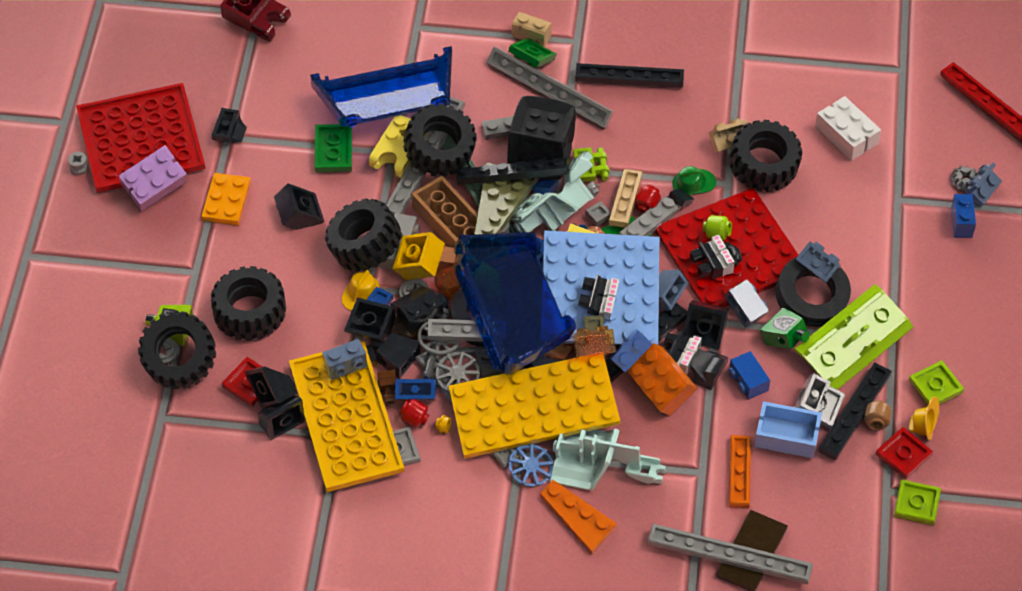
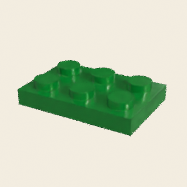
(333, 148)

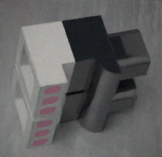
(715, 258)
(602, 296)
(682, 349)

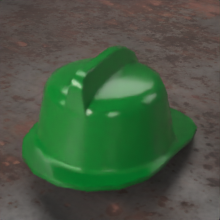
(694, 180)

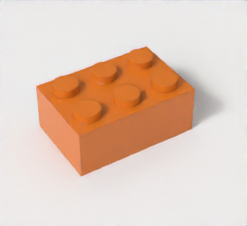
(662, 379)

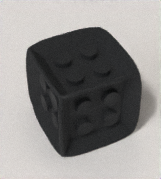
(541, 130)

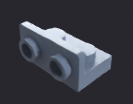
(983, 184)
(818, 261)

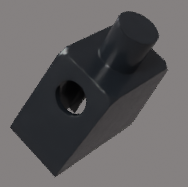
(397, 353)

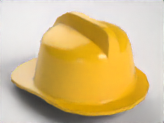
(360, 286)
(925, 419)

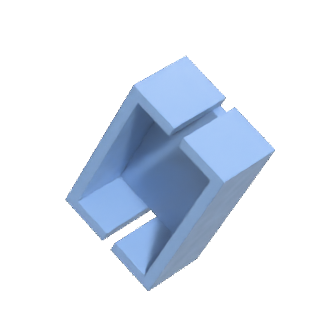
(788, 429)

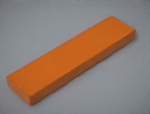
(740, 471)

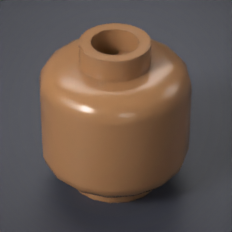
(877, 415)

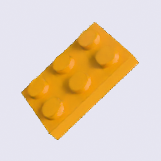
(226, 199)

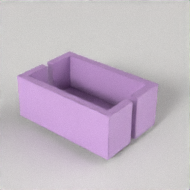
(153, 178)

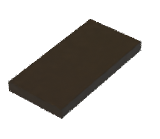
(756, 533)

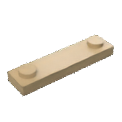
(625, 198)

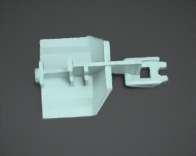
(555, 208)
(586, 455)

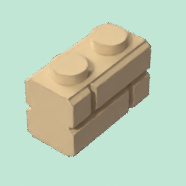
(530, 27)

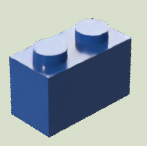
(963, 215)
(630, 350)
(749, 375)
(415, 388)

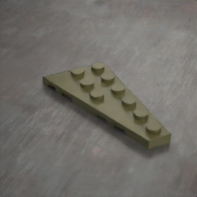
(500, 202)

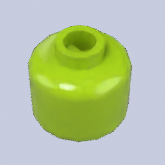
(717, 226)

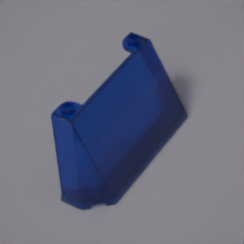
(387, 90)
(510, 298)

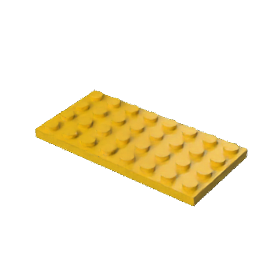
(534, 405)
(346, 423)

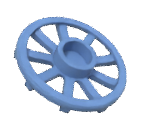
(531, 465)

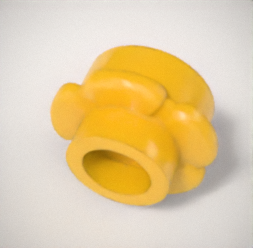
(443, 424)

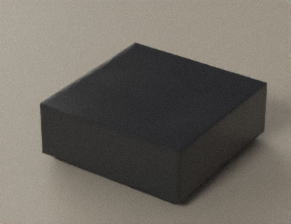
(681, 197)

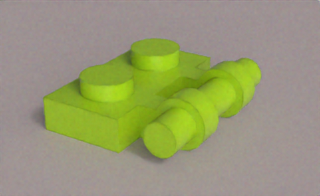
(602, 169)

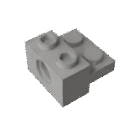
(813, 392)

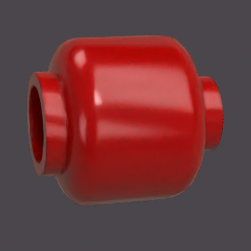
(647, 198)
(414, 413)

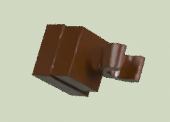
(386, 384)

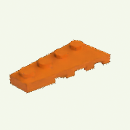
(584, 520)

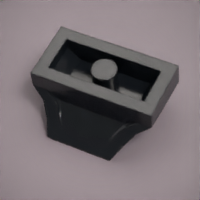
(229, 126)
(707, 367)

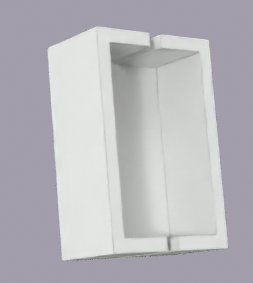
(848, 128)

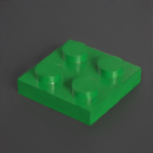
(532, 52)

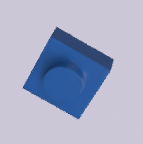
(545, 186)
(381, 296)

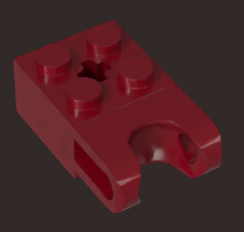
(255, 15)

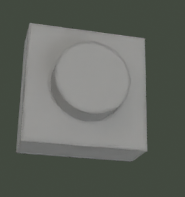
(598, 213)

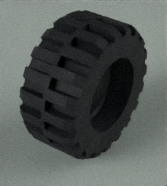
(445, 120)
(772, 137)
(371, 248)
(253, 322)
(163, 329)

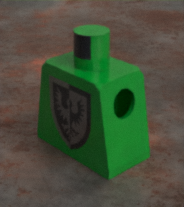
(784, 330)

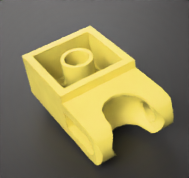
(391, 148)

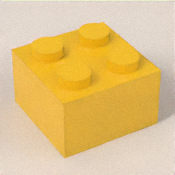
(418, 256)

